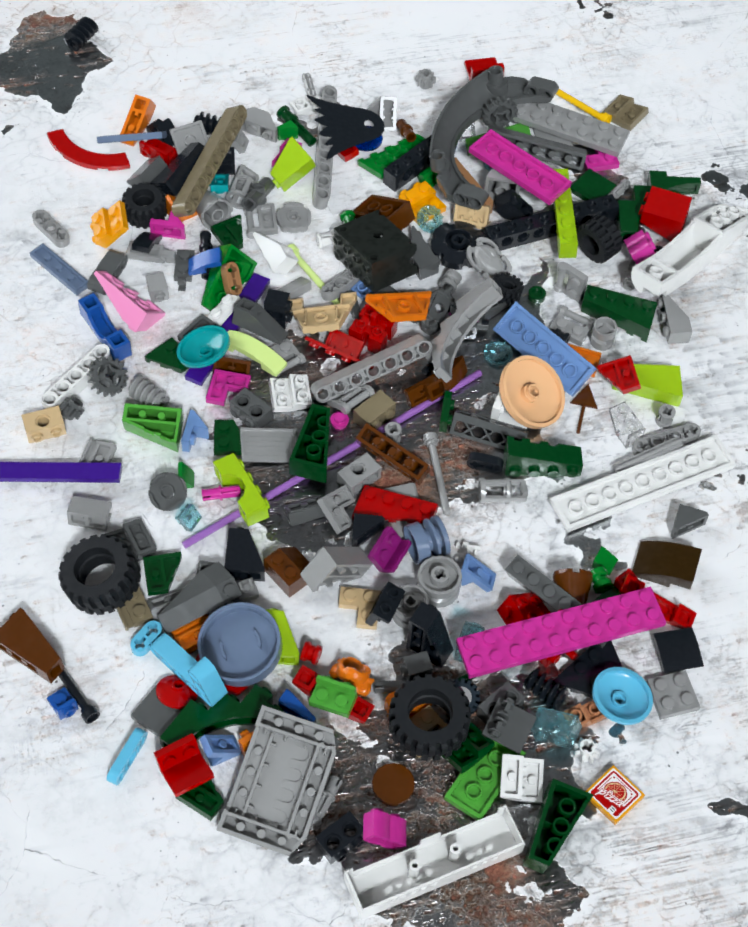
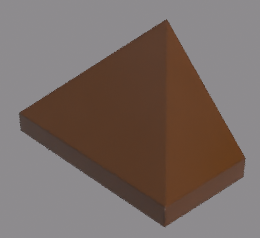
(233, 364)

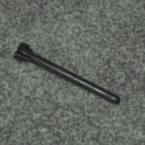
(89, 712)

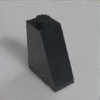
(242, 556)

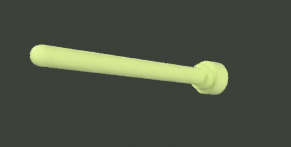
(309, 271)

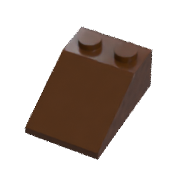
(395, 210)

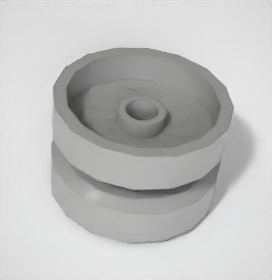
(440, 580)

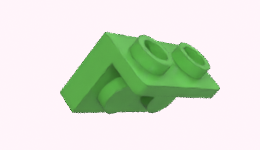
(333, 696)

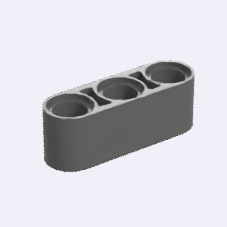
(113, 263)

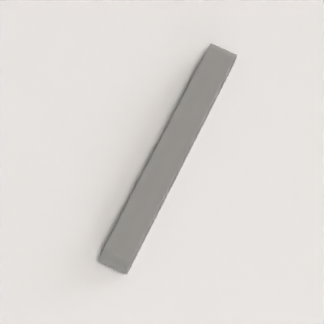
(323, 167)

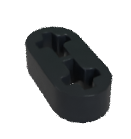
(485, 462)

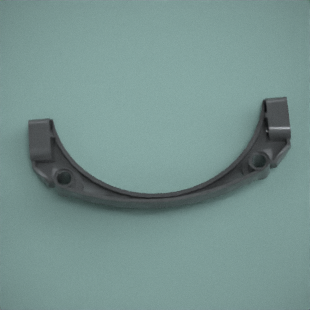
(462, 112)

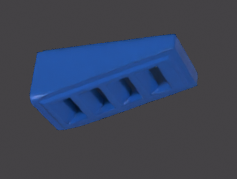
(294, 707)

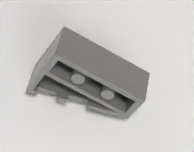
(335, 565)

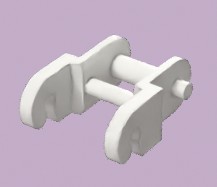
(465, 545)

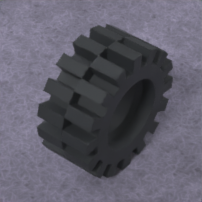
(510, 286)

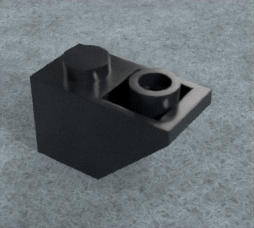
(512, 205)

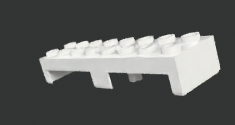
(434, 863)

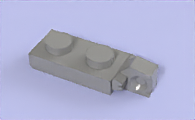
(157, 254)

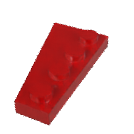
(393, 506)

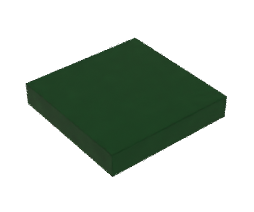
(592, 186)

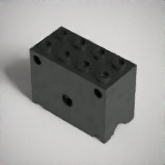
(374, 258)

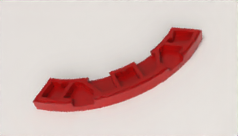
(86, 158)

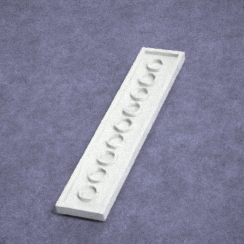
(641, 483)

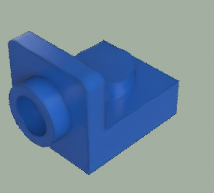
(63, 703)

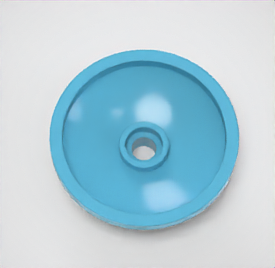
(626, 688)

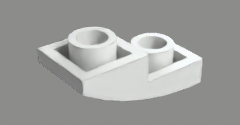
(303, 106)

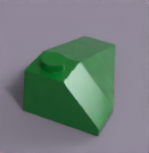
(214, 288)

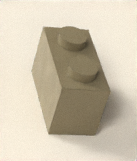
(375, 410)

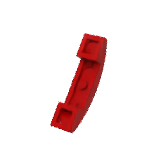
(675, 615)
(306, 682)

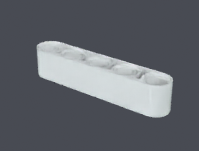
(75, 379)

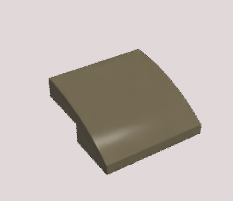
(625, 112)

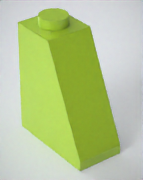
(291, 165)
(290, 652)

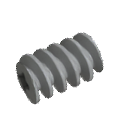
(147, 393)

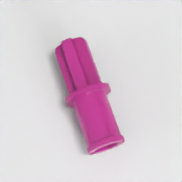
(221, 493)

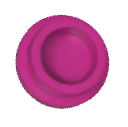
(339, 420)

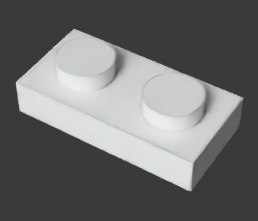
(224, 309)

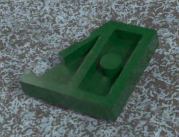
(229, 232)
(167, 356)
(226, 438)
(161, 572)
(203, 800)

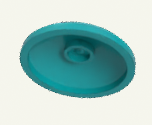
(203, 346)

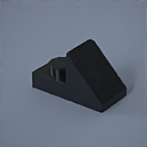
(159, 125)

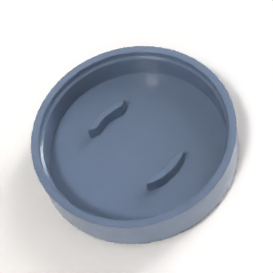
(241, 643)

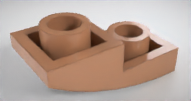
(587, 713)

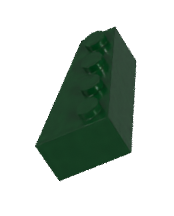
(627, 311)
(311, 449)
(541, 459)

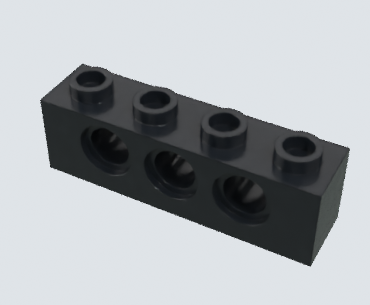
(408, 166)

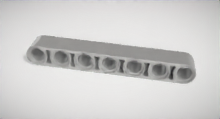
(362, 368)

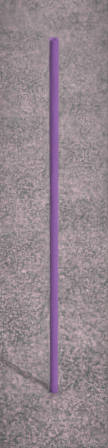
(331, 459)

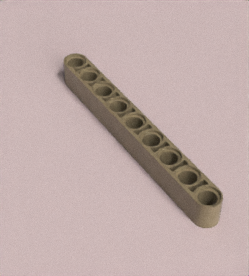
(209, 161)

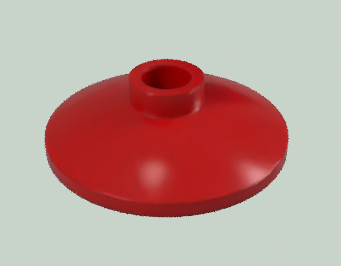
(174, 692)

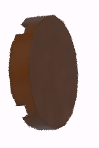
(393, 784)

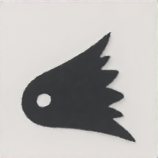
(346, 125)

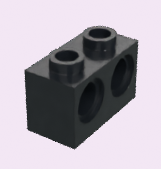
(336, 834)

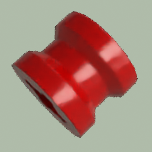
(311, 652)

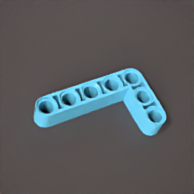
(198, 675)

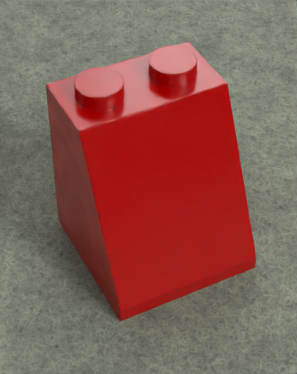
(665, 212)

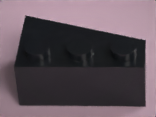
(429, 634)

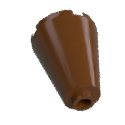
(574, 583)

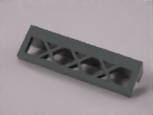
(486, 423)

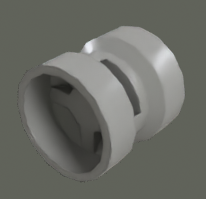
(450, 277)

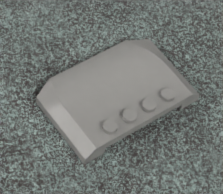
(280, 782)

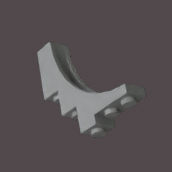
(457, 326)

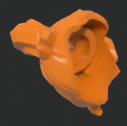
(354, 672)

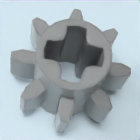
(425, 79)

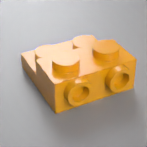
(420, 196)
(109, 224)

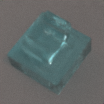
(188, 517)

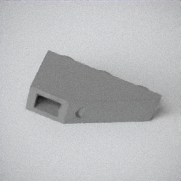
(676, 323)

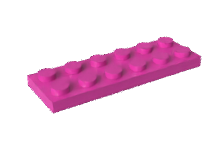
(520, 167)

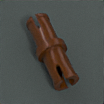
(406, 130)

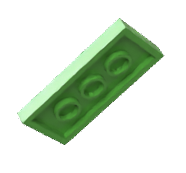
(480, 785)

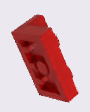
(155, 148)

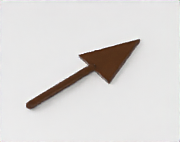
(584, 399)

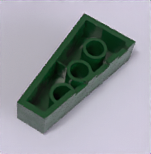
(556, 818)

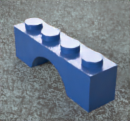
(97, 319)

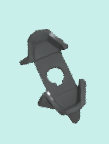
(444, 298)

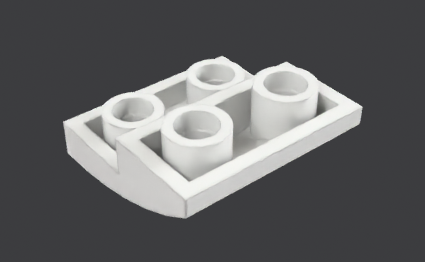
(290, 393)

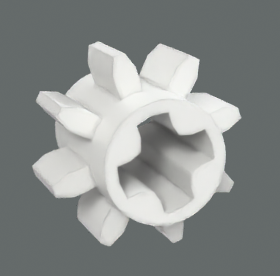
(587, 745)

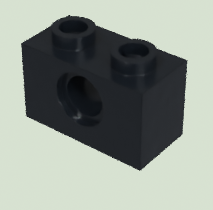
(279, 306)

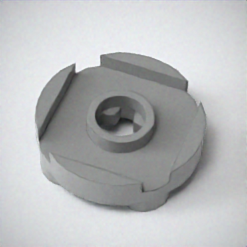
(302, 220)

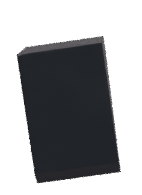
(365, 527)

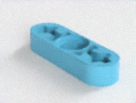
(127, 756)

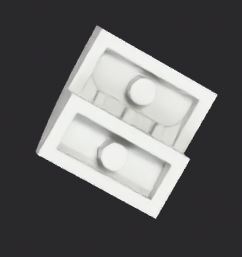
(521, 778)

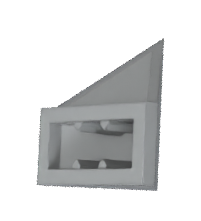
(387, 109)

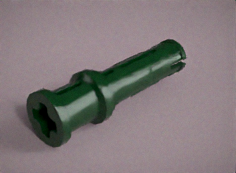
(302, 131)

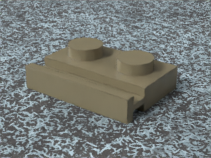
(135, 611)

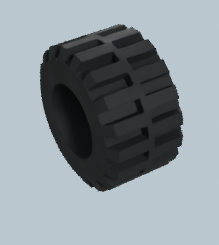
(141, 195)
(599, 239)

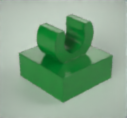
(428, 176)

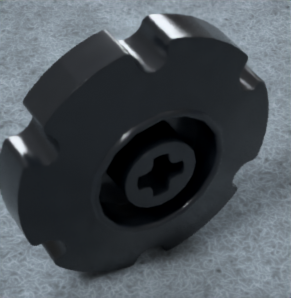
(451, 243)

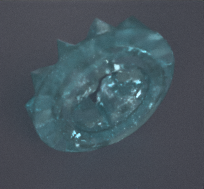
(422, 218)
(491, 355)

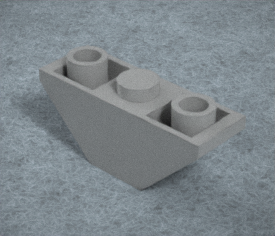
(260, 124)

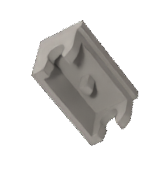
(89, 513)

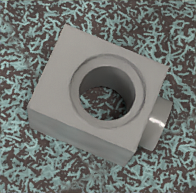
(157, 287)

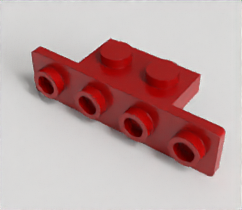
(341, 344)

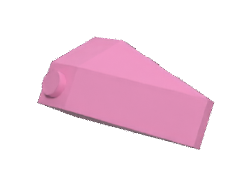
(133, 310)

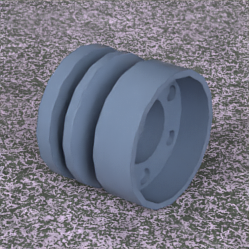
(427, 539)

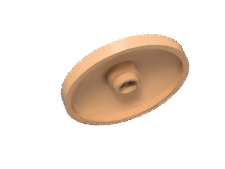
(532, 392)

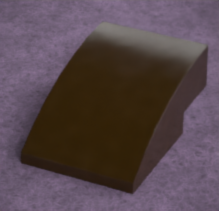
(667, 563)

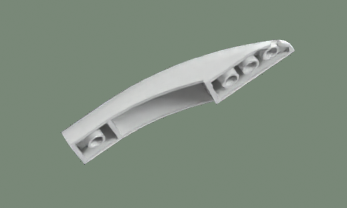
(690, 250)

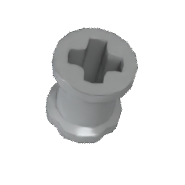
(665, 416)
(393, 431)

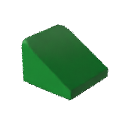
(287, 130)
(186, 474)
(605, 559)

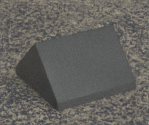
(148, 171)

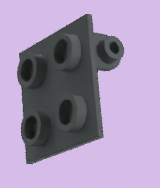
(509, 725)

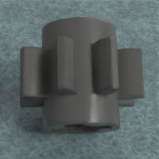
(72, 408)

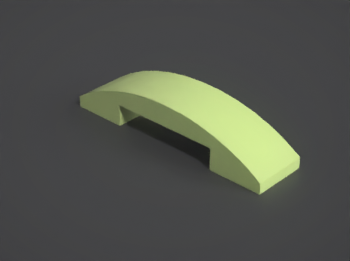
(257, 351)

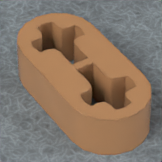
(231, 278)

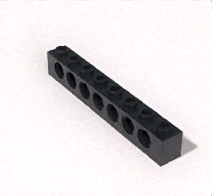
(543, 224)

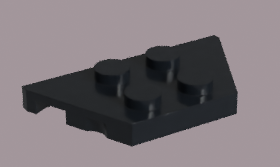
(584, 670)

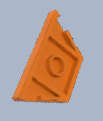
(401, 306)

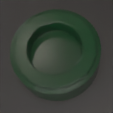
(536, 294)

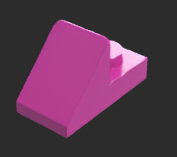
(168, 228)

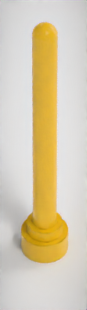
(600, 116)

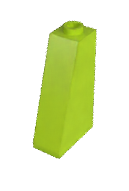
(659, 383)

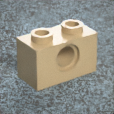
(44, 424)

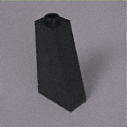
(176, 173)

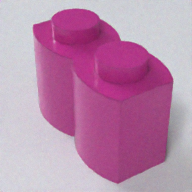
(640, 246)
(384, 829)

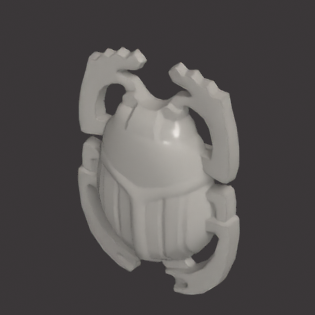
(487, 258)

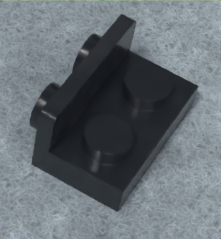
(386, 604)

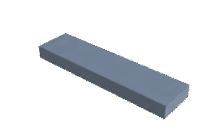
(131, 137)
(59, 269)

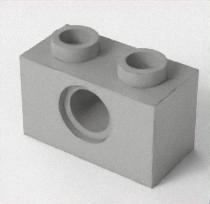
(369, 473)

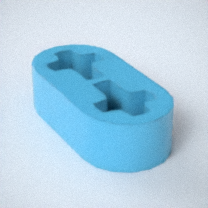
(145, 637)

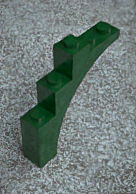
(628, 213)
(227, 712)

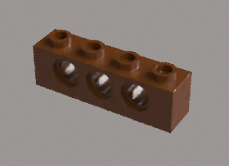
(392, 454)

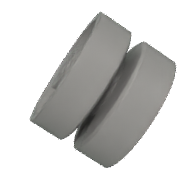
(410, 602)

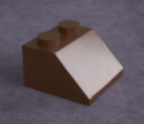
(285, 569)

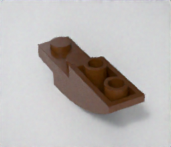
(432, 387)

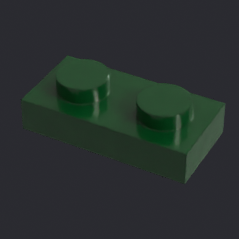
(446, 418)

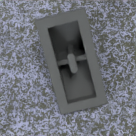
(688, 520)

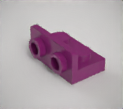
(388, 551)

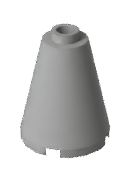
(213, 209)

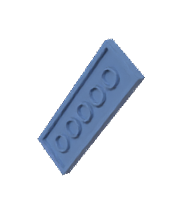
(535, 339)

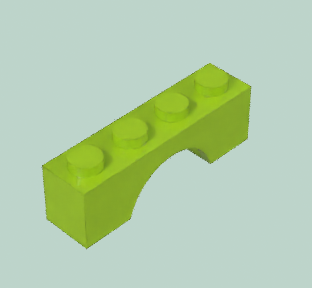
(251, 505)

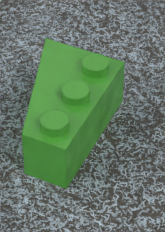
(154, 423)

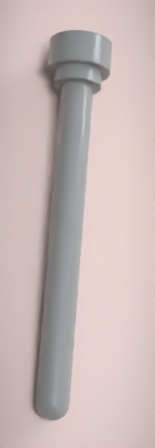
(431, 441)

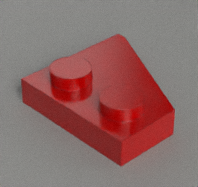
(621, 374)

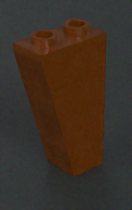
(29, 647)

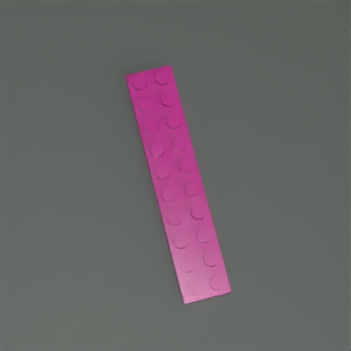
(560, 632)

